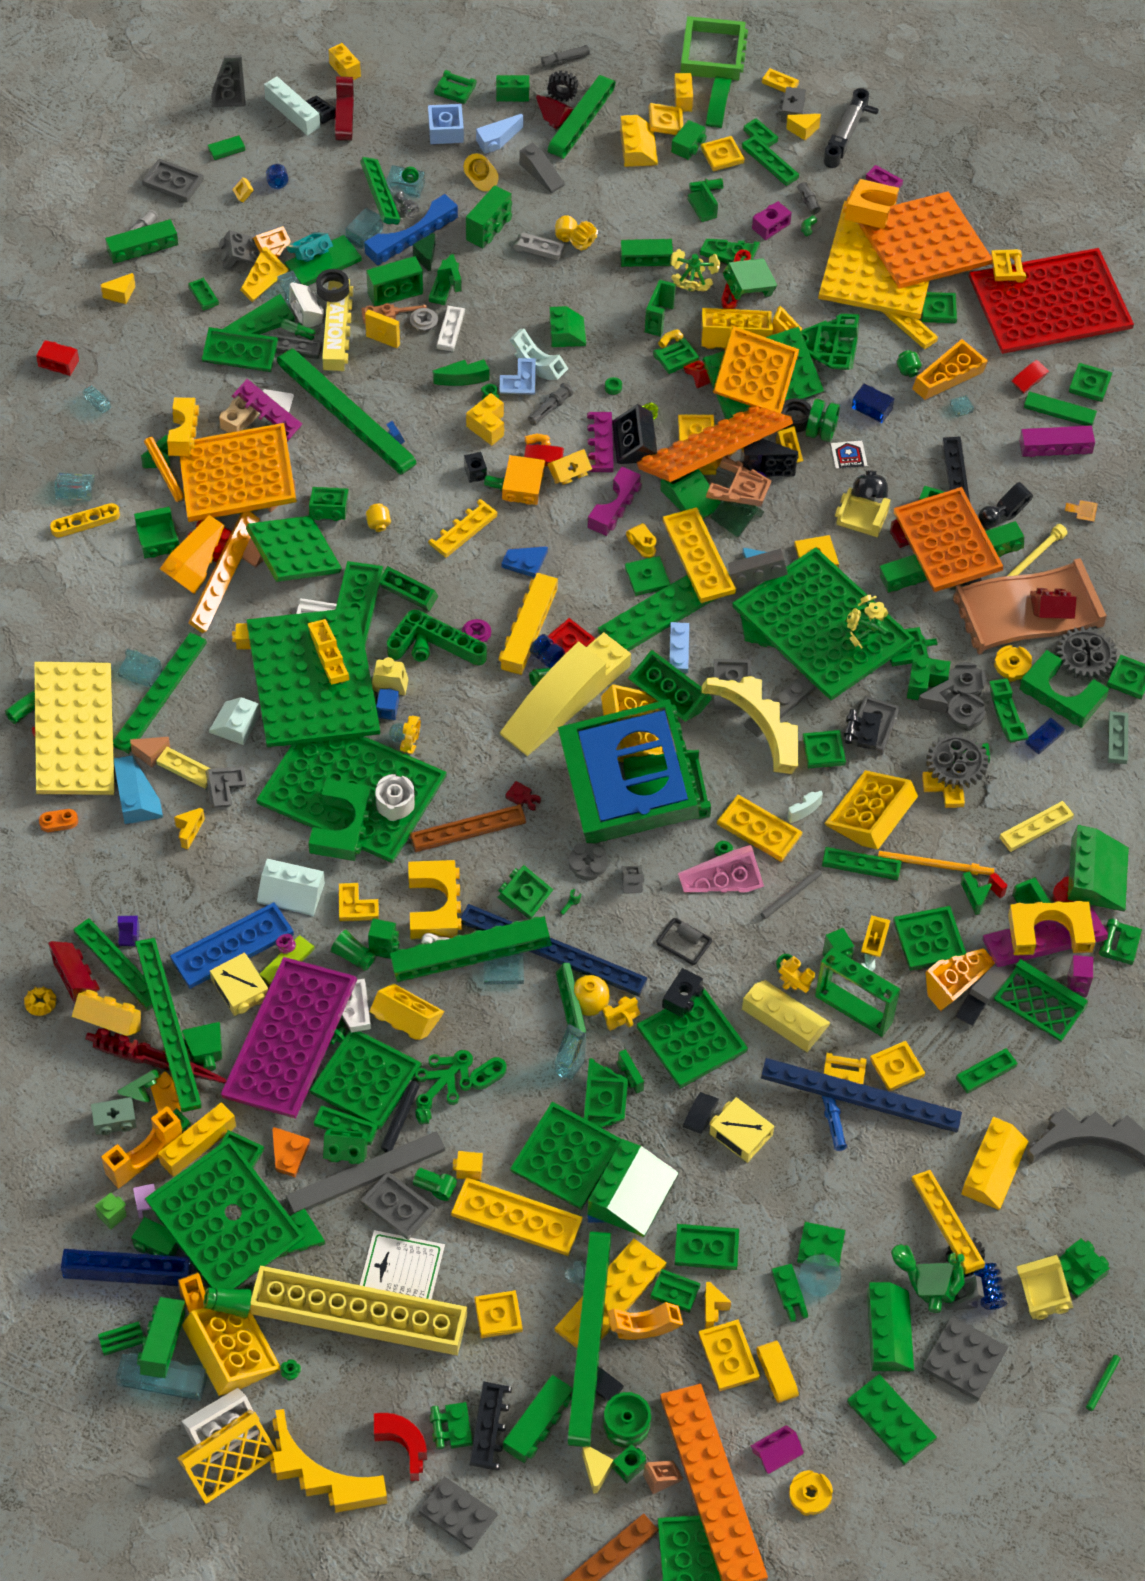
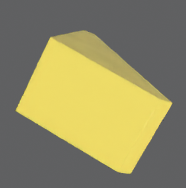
(597, 1467)

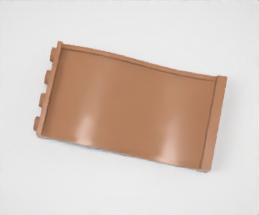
(1002, 609)

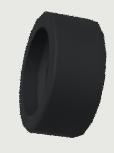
(332, 275)
(799, 405)

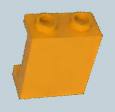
(523, 480)

